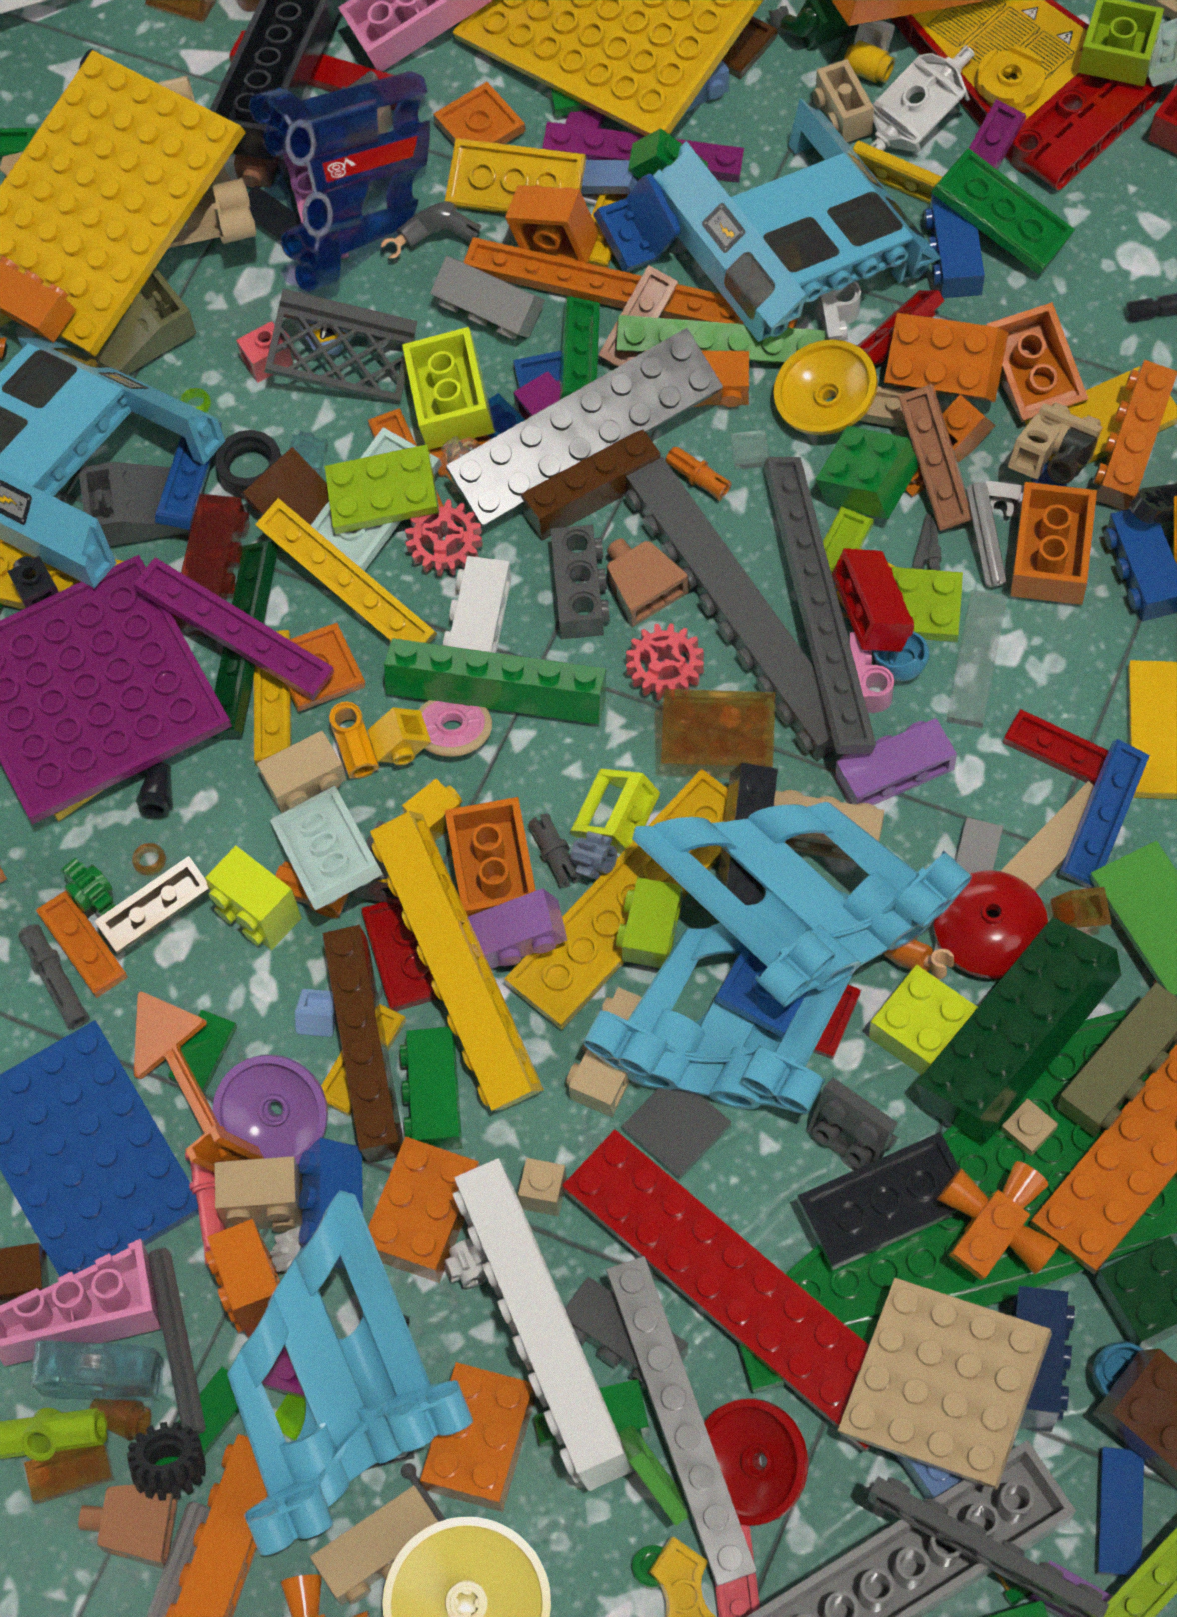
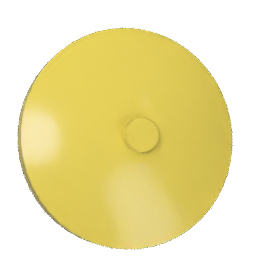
(466, 1572)

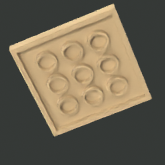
(945, 1383)

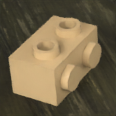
(844, 100)

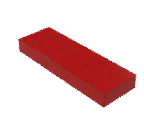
(1056, 747)

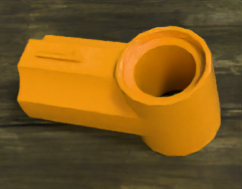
(353, 741)

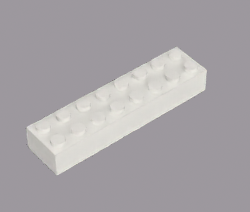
(545, 1331)

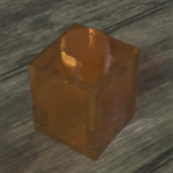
(1082, 909)

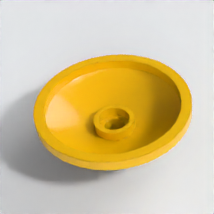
(823, 372)

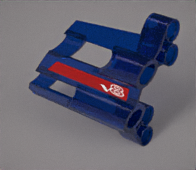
(343, 155)

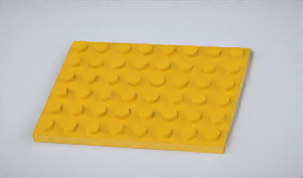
(615, 56)
(108, 190)

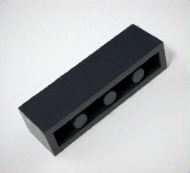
(749, 790)

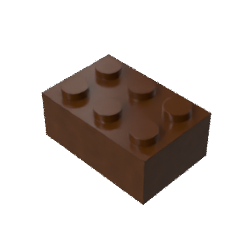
(1144, 1410)

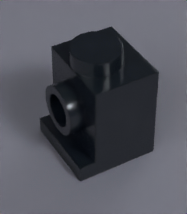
(32, 580)

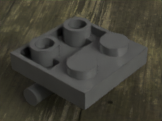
(851, 1125)

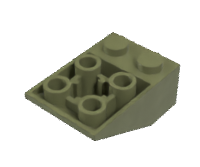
(148, 328)

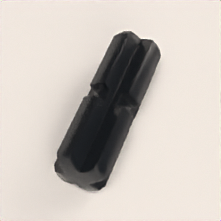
(1147, 307)

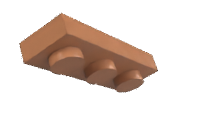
(646, 301)

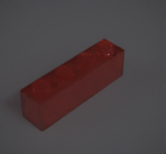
(214, 547)

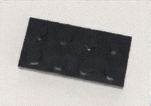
(881, 1201)

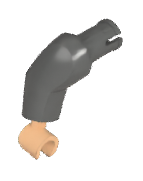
(432, 220)

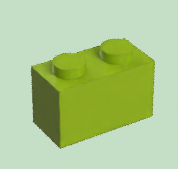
(651, 922)

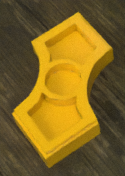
(680, 1577)

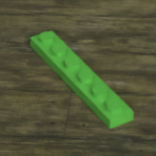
(641, 333)

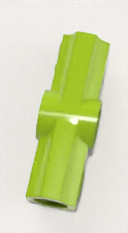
(52, 1432)

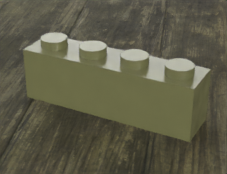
(1122, 1063)

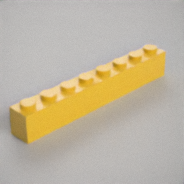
(456, 961)

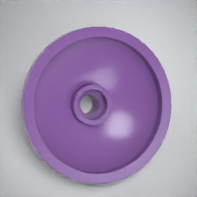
(246, 1098)

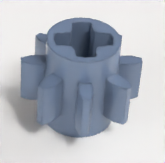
(593, 855)

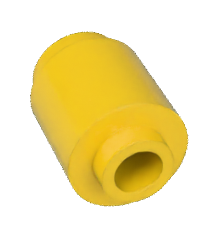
(870, 61)

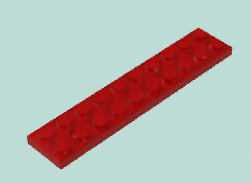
(721, 1274)

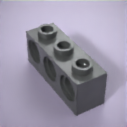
(574, 596)

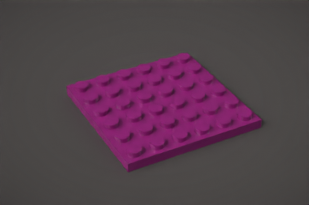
(96, 692)

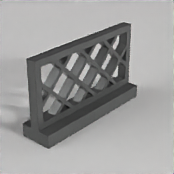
(348, 319)

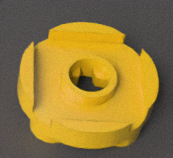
(1011, 92)

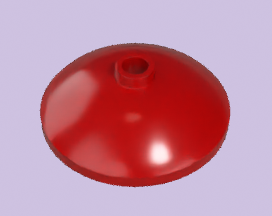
(987, 944)
(739, 1436)

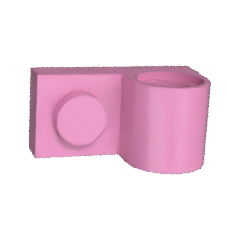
(870, 676)

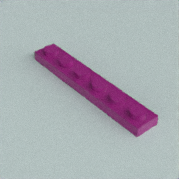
(605, 144)
(234, 628)

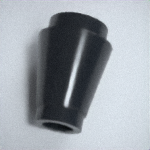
(156, 792)

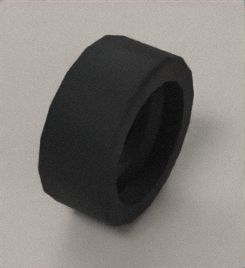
(236, 445)

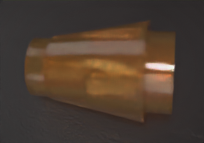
(124, 1416)

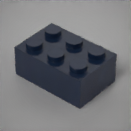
(1048, 1396)

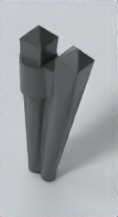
(928, 547)

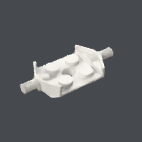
(906, 124)

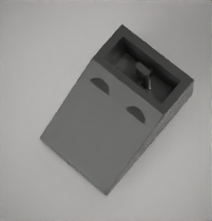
(125, 500)

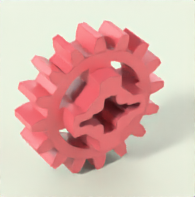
(457, 543)
(664, 660)

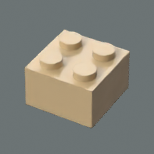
(259, 1191)

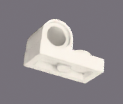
(836, 313)

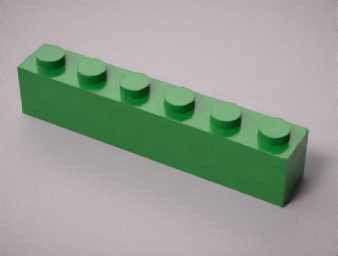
(495, 681)

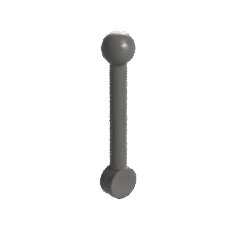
(409, 1472)

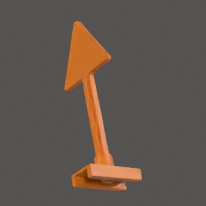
(159, 1036)

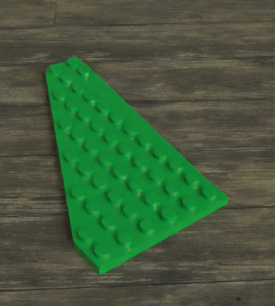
(860, 1288)

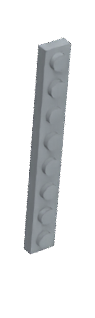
(681, 1421)

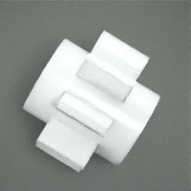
(285, 1249)
(465, 1264)

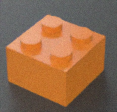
(552, 222)

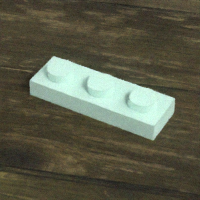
(1164, 61)

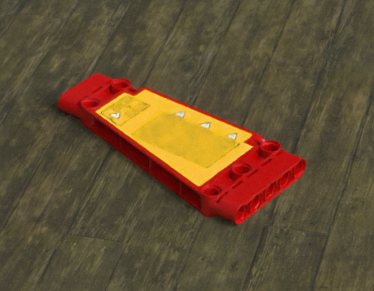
(1075, 111)

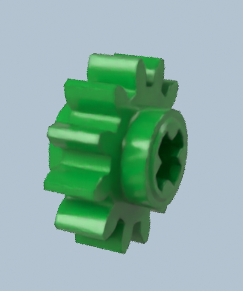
(88, 887)

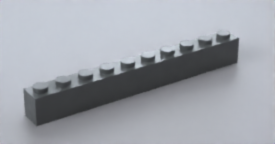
(734, 602)

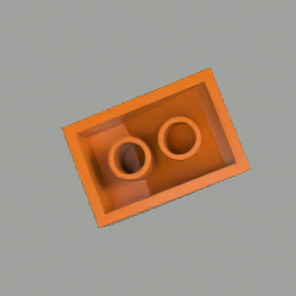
(1038, 362)

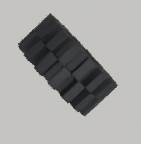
(168, 1477)

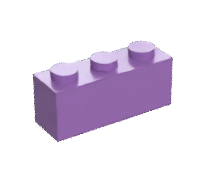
(896, 764)
(519, 928)

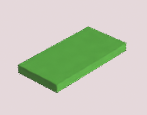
(1144, 902)

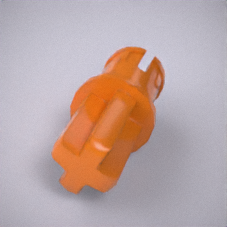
(698, 473)

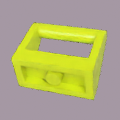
(630, 810)

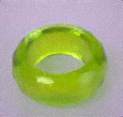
(200, 393)

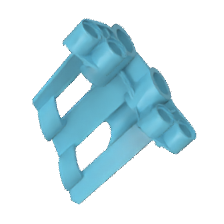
(804, 924)

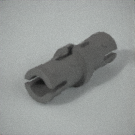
(554, 850)

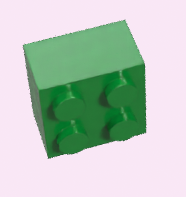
(867, 472)

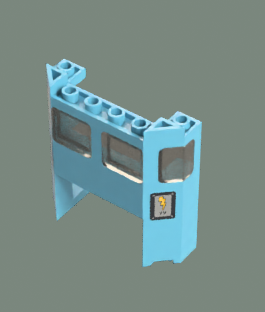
(794, 233)
(51, 421)

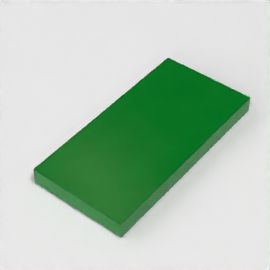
(1003, 211)

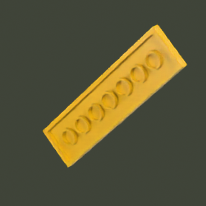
(576, 969)

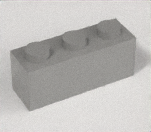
(486, 298)

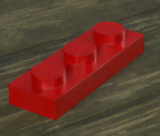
(879, 341)

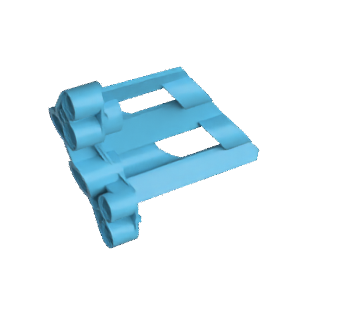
(721, 1051)
(361, 1391)

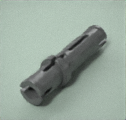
(46, 963)

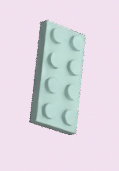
(365, 543)
(325, 848)

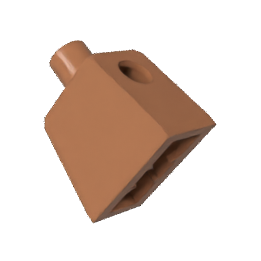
(643, 579)
(132, 1524)

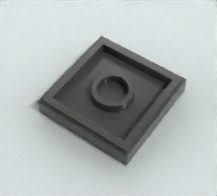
(676, 1128)

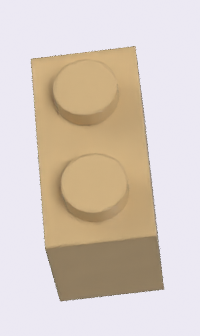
(301, 771)

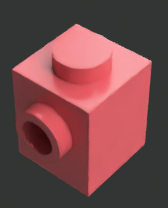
(255, 349)

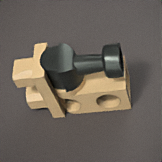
(1058, 433)

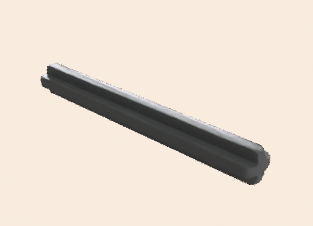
(176, 1340)

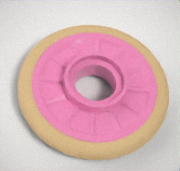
(467, 738)

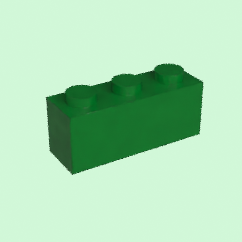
(432, 1087)

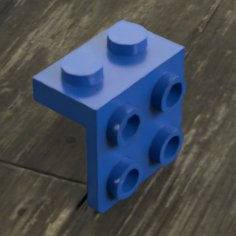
(639, 226)

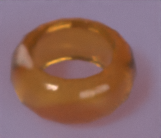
(146, 848)

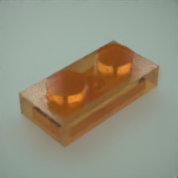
(68, 1472)

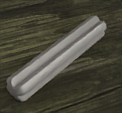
(986, 534)
(180, 1553)

